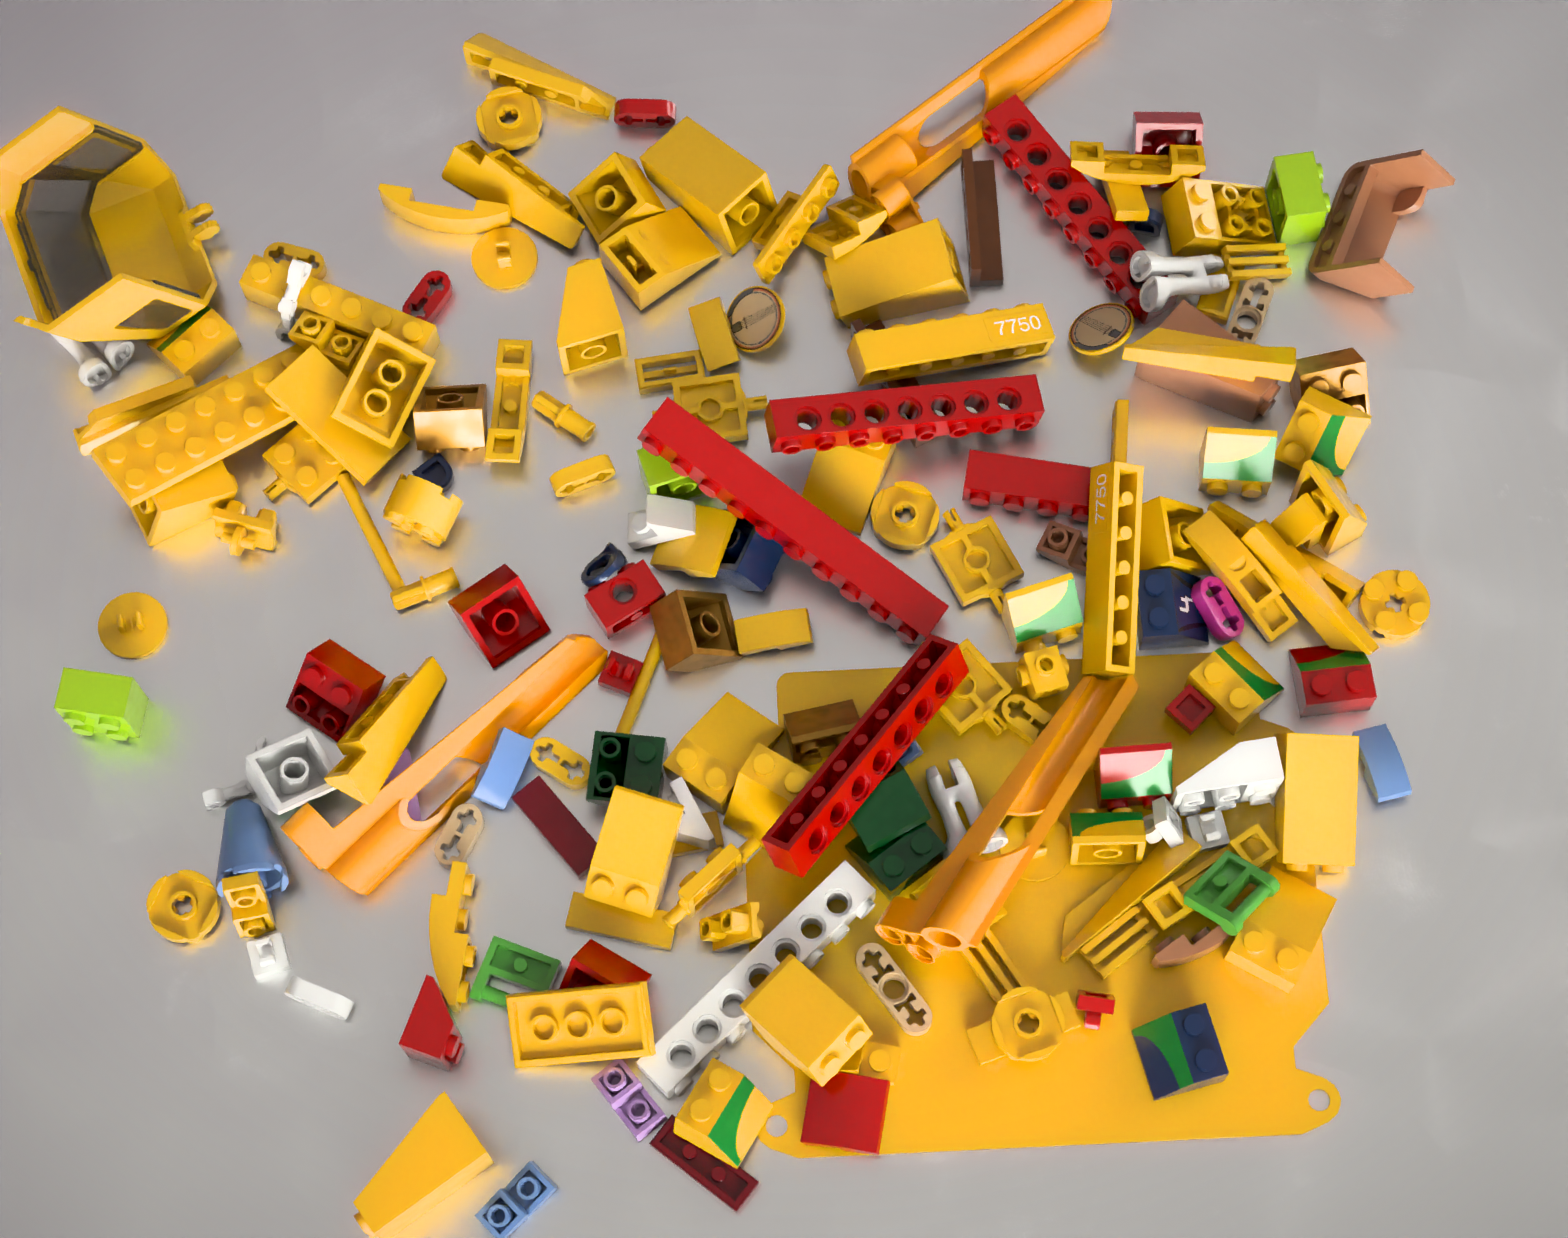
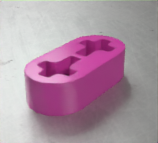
(1217, 608)

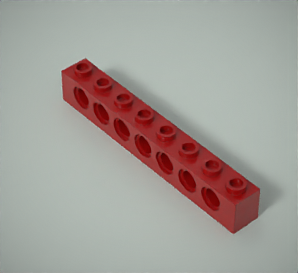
(1016, 119)
(918, 402)
(865, 756)

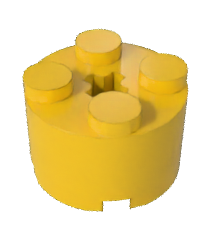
(422, 508)

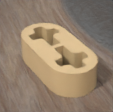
(452, 832)

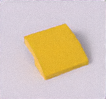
(848, 226)
(699, 553)

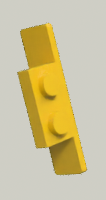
(790, 222)

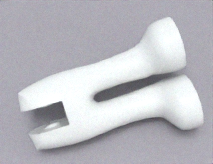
(1157, 289)
(92, 369)
(965, 794)

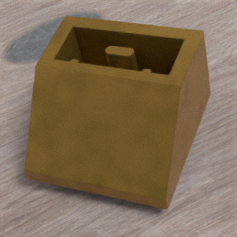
(1335, 373)
(818, 730)

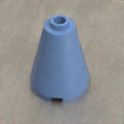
(250, 847)

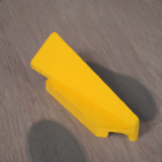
(515, 68)
(508, 181)
(1212, 355)
(132, 411)
(1340, 582)
(1307, 590)
(384, 732)
(1123, 893)

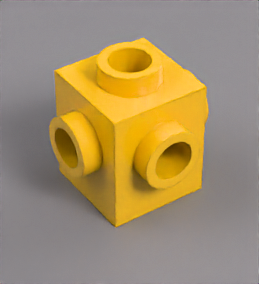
(1043, 671)

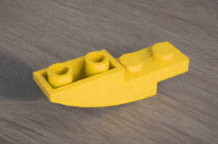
(1241, 574)
(449, 948)

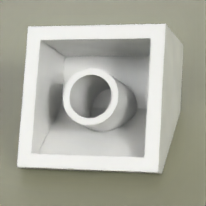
(289, 772)

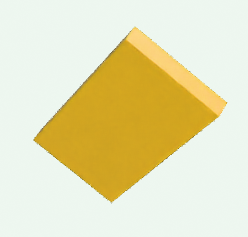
(309, 394)
(580, 1024)

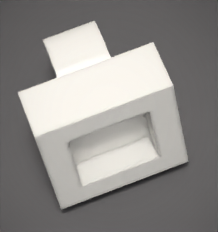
(1163, 824)
(1208, 830)
(268, 955)

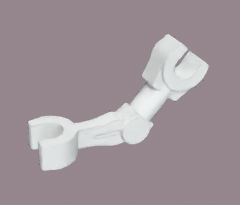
(297, 276)
(218, 796)

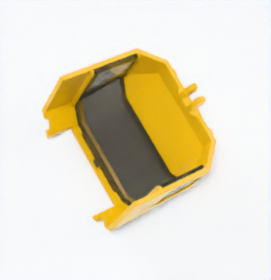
(102, 232)

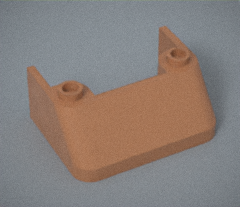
(1364, 218)

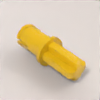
(563, 415)
(424, 589)

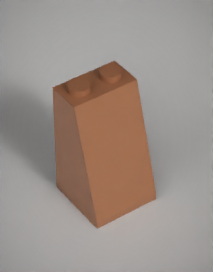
(1229, 395)

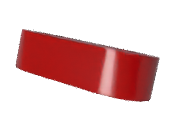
(645, 113)
(422, 295)

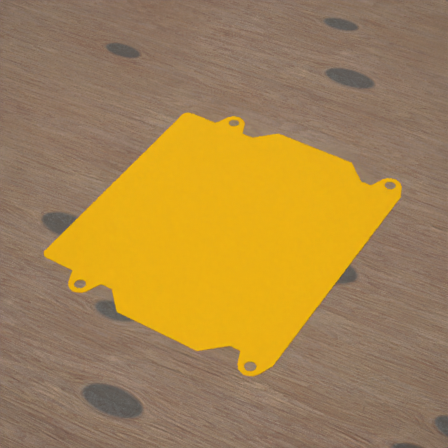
(1094, 1079)

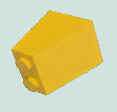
(589, 319)
(185, 503)
(763, 792)
(805, 1020)

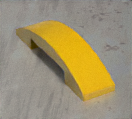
(1137, 168)
(445, 219)
(510, 401)
(1168, 902)

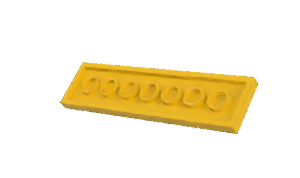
(196, 432)

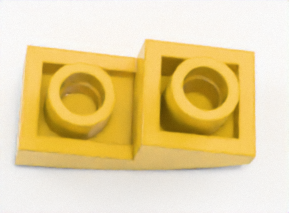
(714, 334)
(334, 344)
(773, 630)
(248, 904)

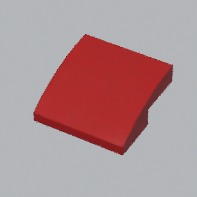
(846, 1113)

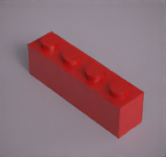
(1027, 484)

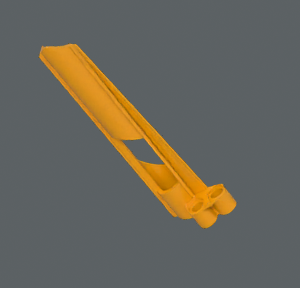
(896, 165)
(382, 834)
(971, 888)

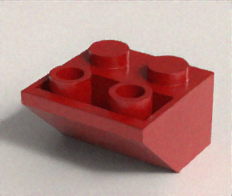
(334, 689)

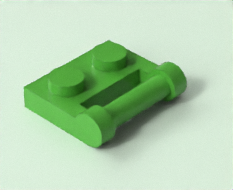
(1223, 884)
(514, 965)

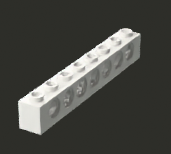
(841, 884)

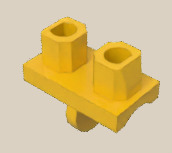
(244, 531)
(732, 927)

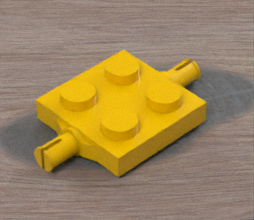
(718, 404)
(301, 466)
(976, 560)
(976, 695)
(701, 887)

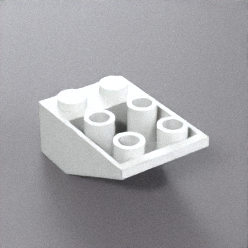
(1242, 774)

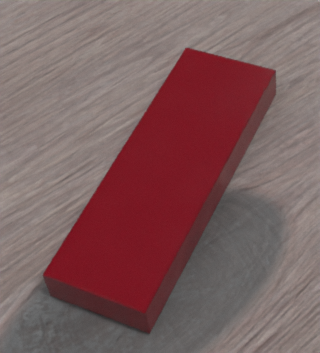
(557, 825)
(719, 1178)

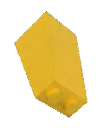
(711, 183)
(896, 276)
(1317, 801)
(422, 1171)

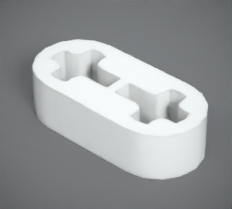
(319, 997)

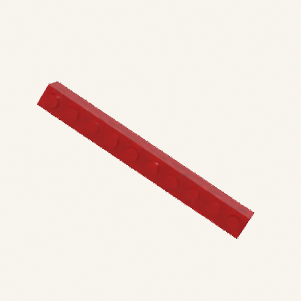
(792, 522)

